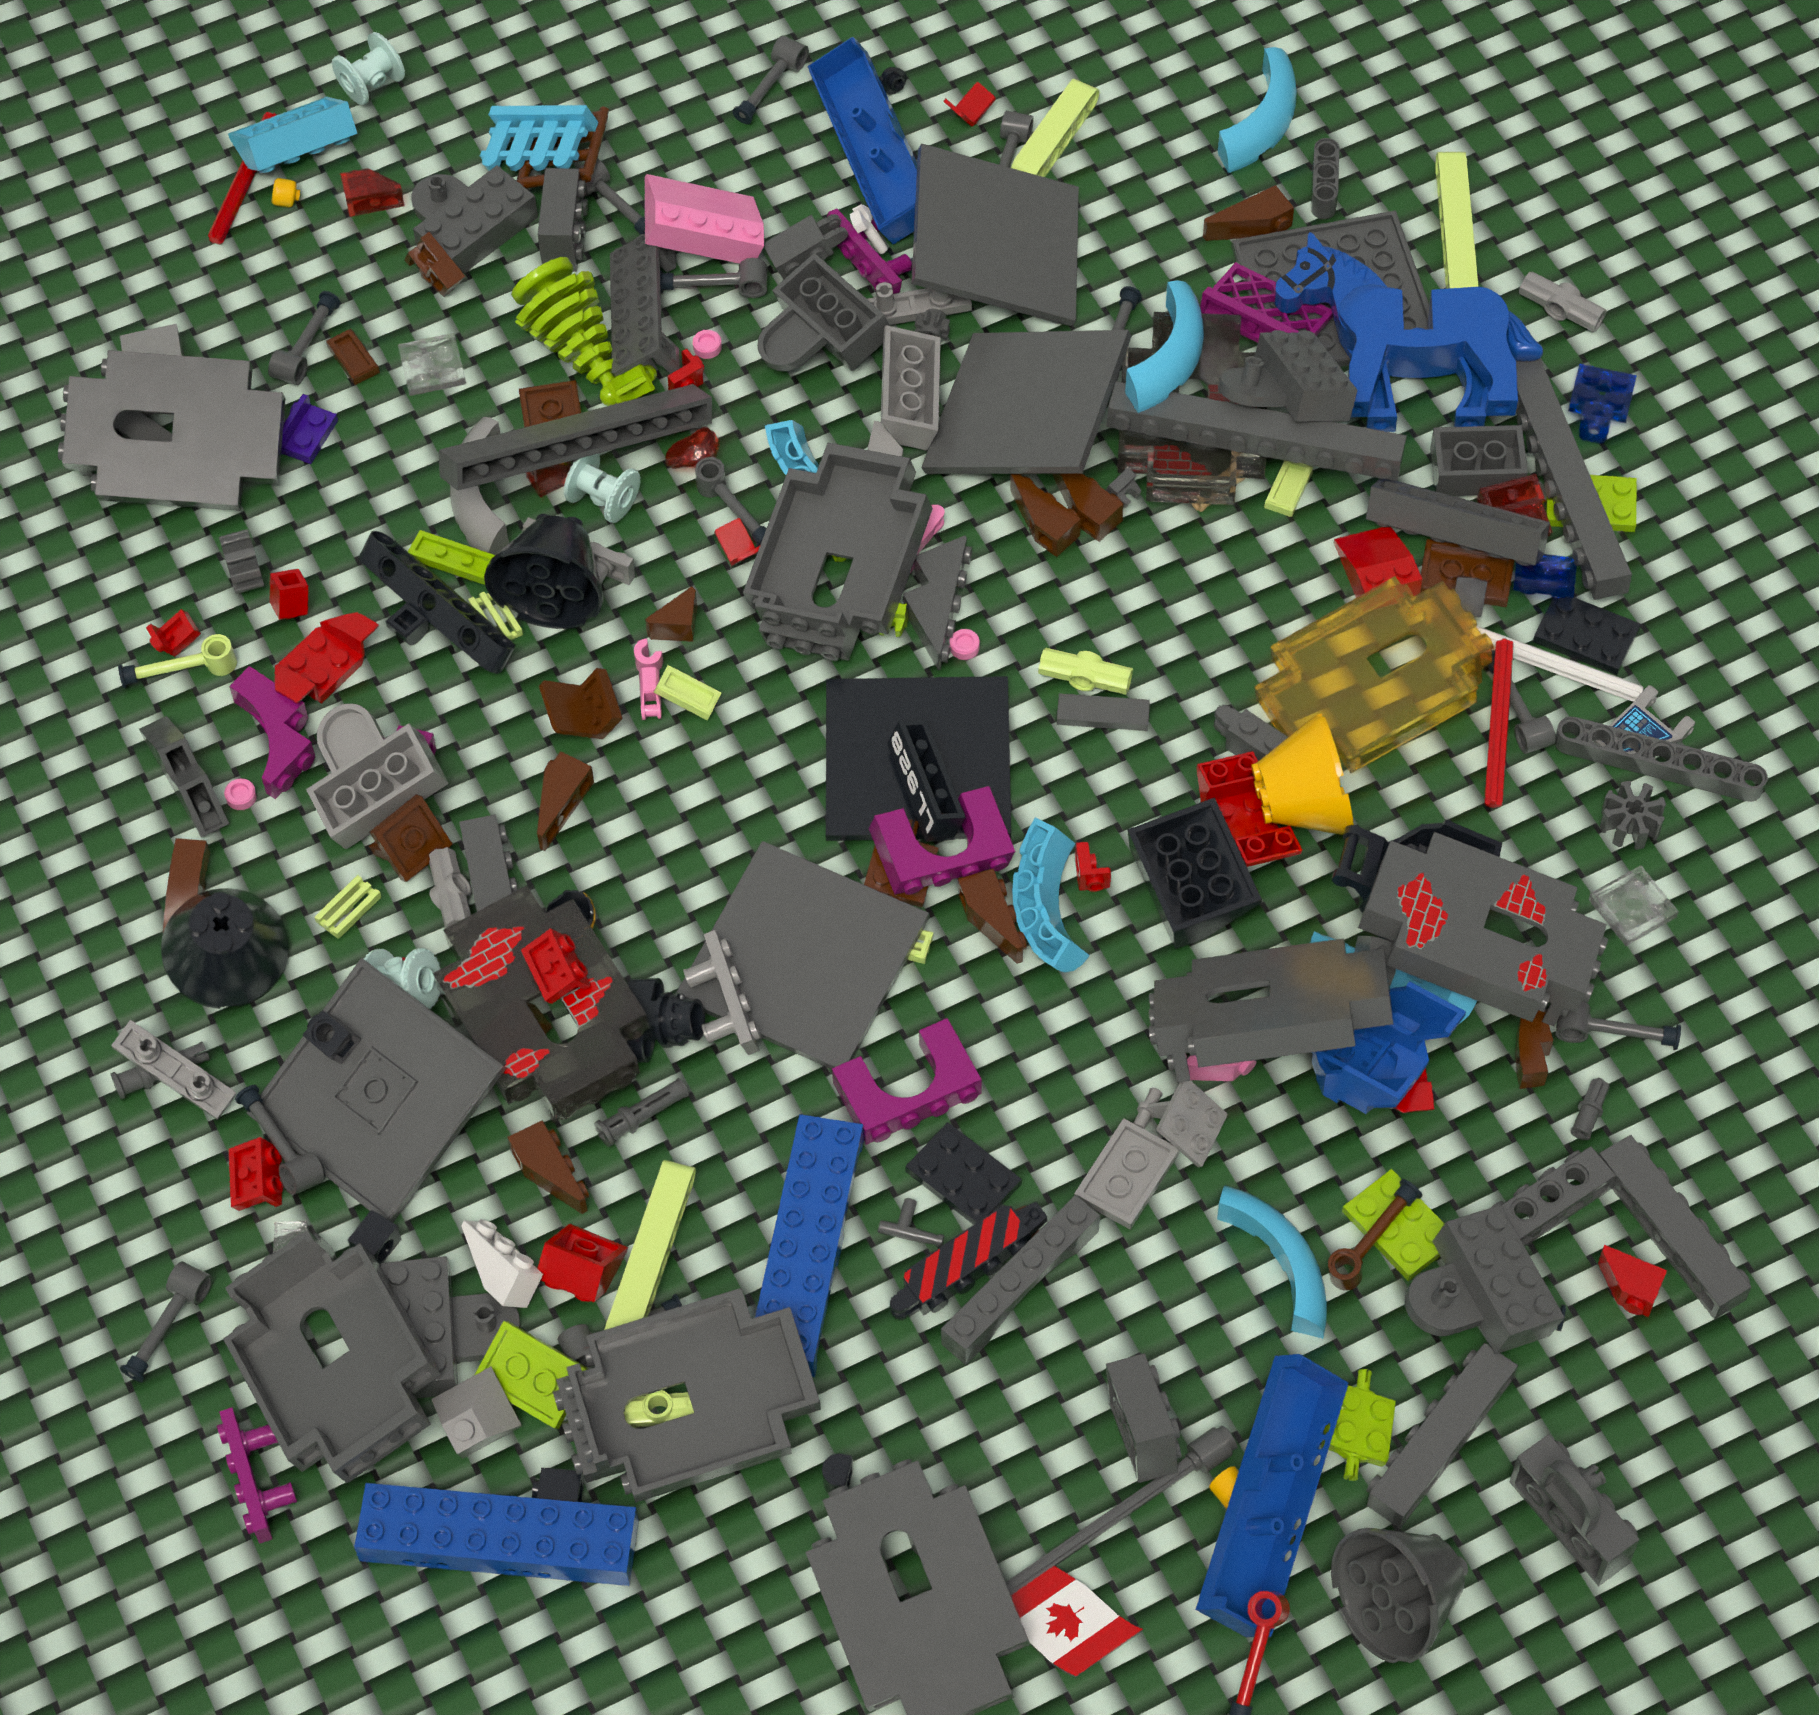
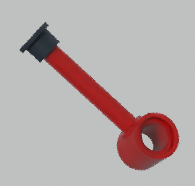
(1256, 1653)

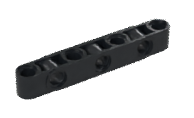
(436, 602)

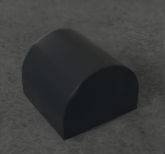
(408, 624)
(837, 1471)

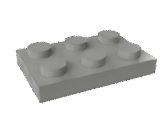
(1127, 1173)

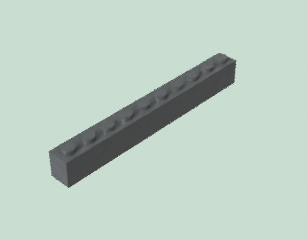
(1262, 433)
(574, 437)
(1569, 484)

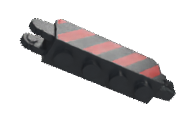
(966, 1259)

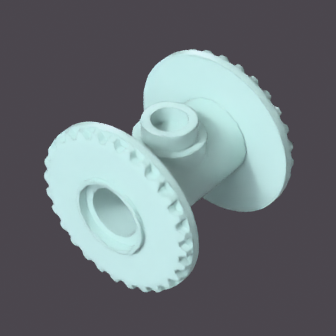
(370, 70)
(604, 489)
(412, 975)

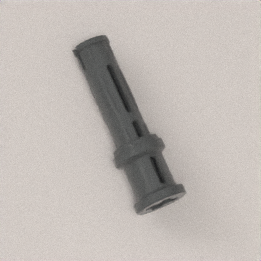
(138, 1078)
(628, 1118)

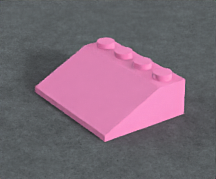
(702, 220)

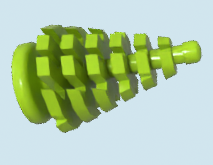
(566, 317)

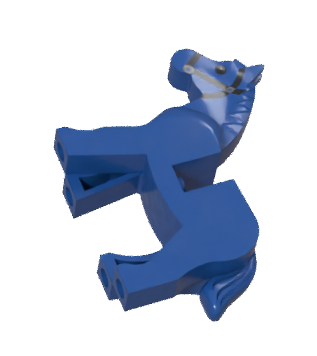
(1465, 335)

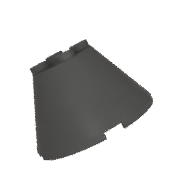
(1396, 1589)

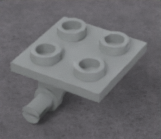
(1187, 1120)

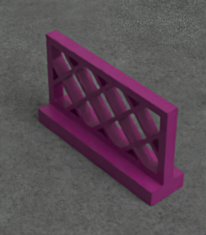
(1258, 321)

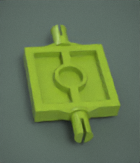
(1362, 1427)

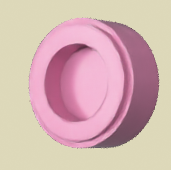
(707, 344)
(964, 644)
(240, 794)

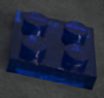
(1550, 576)

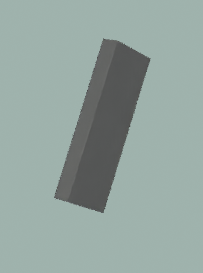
(1103, 712)

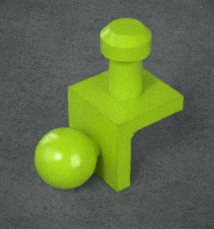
(629, 385)

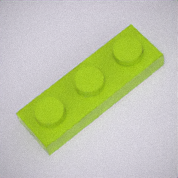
(450, 556)

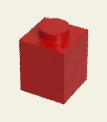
(288, 594)

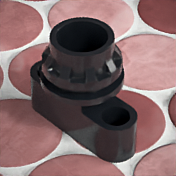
(670, 1016)

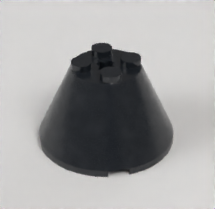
(547, 574)
(224, 948)

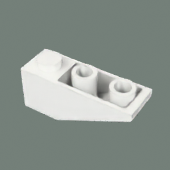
(502, 1268)

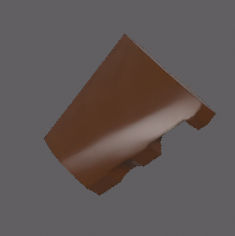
(435, 265)

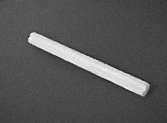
(1569, 668)

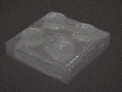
(432, 364)
(1633, 905)

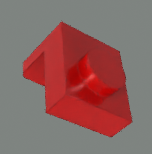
(689, 374)
(174, 634)

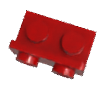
(555, 965)
(254, 1174)

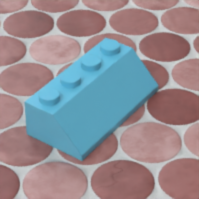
(294, 134)

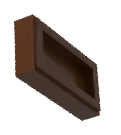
(352, 356)

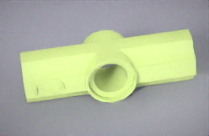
(1085, 671)
(639, 1409)

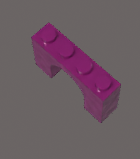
(913, 867)
(883, 1114)

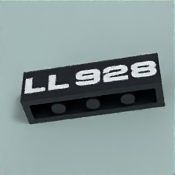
(926, 780)

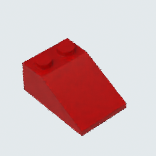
(1375, 558)

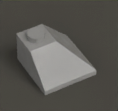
(476, 1413)

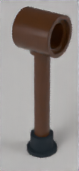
(1403, 1197)

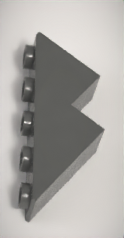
(937, 599)
(185, 775)

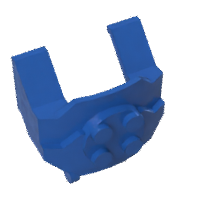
(1387, 1057)

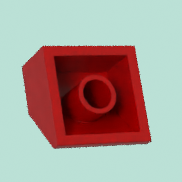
(580, 1262)

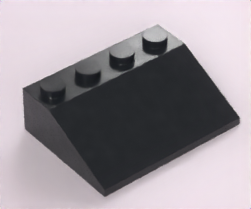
(1193, 871)

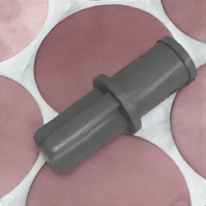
(1590, 1109)

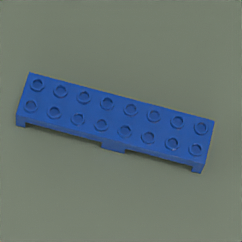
(869, 136)
(811, 1225)
(1272, 1491)
(497, 1534)

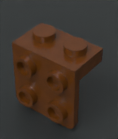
(582, 709)

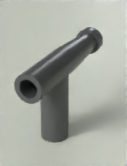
(903, 1229)

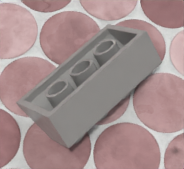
(910, 386)

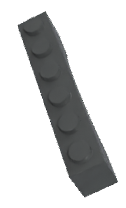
(985, 1312)

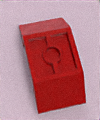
(1232, 785)

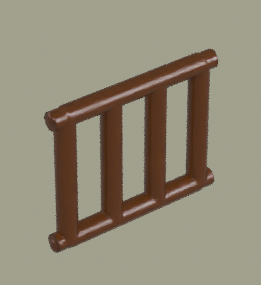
(588, 155)

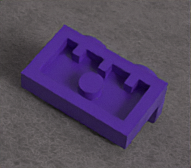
(306, 430)

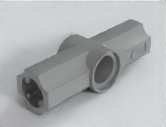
(1562, 301)
(450, 886)

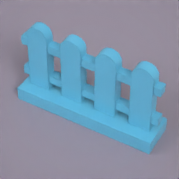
(544, 122)

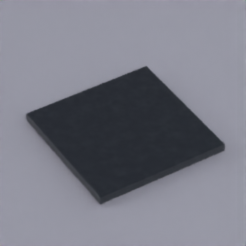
(861, 713)

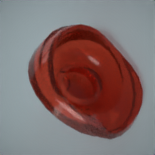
(692, 449)

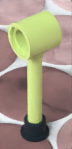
(210, 648)

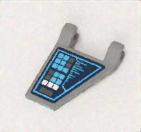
(1640, 720)

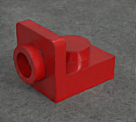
(1088, 874)

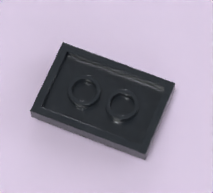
(1587, 633)
(963, 1174)

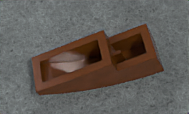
(186, 874)
(1532, 1045)

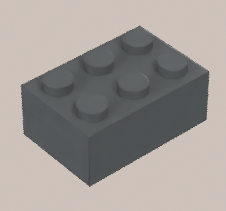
(562, 215)
(1476, 457)
(1143, 1417)

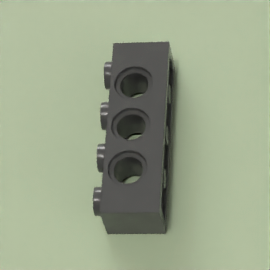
(1594, 1181)

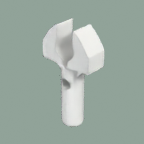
(861, 221)

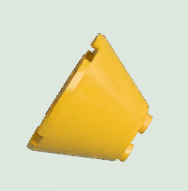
(1302, 781)

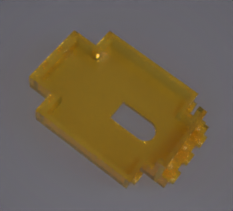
(1369, 715)

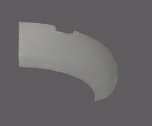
(474, 517)

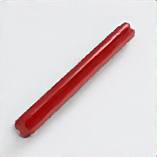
(233, 200)
(1499, 723)

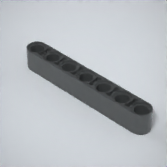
(1675, 754)

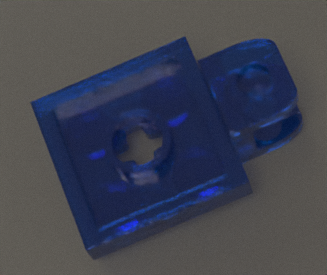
(1600, 409)

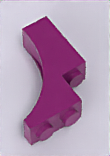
(281, 720)

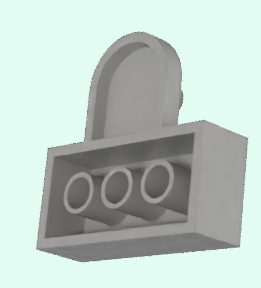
(369, 772)

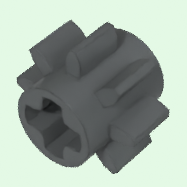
(933, 323)

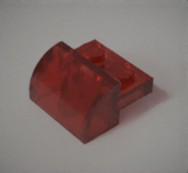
(1517, 496)

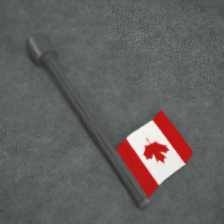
(1062, 1614)

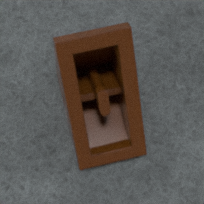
(675, 619)

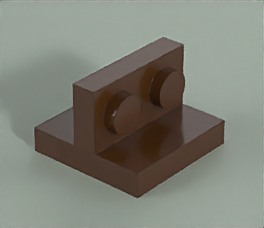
(409, 838)

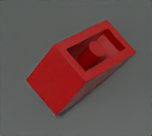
(1631, 1280)

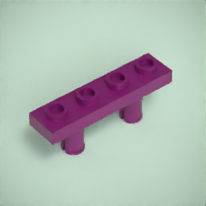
(868, 260)
(247, 1492)

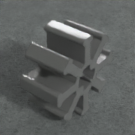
(241, 561)
(1632, 815)

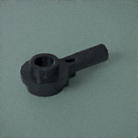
(893, 79)

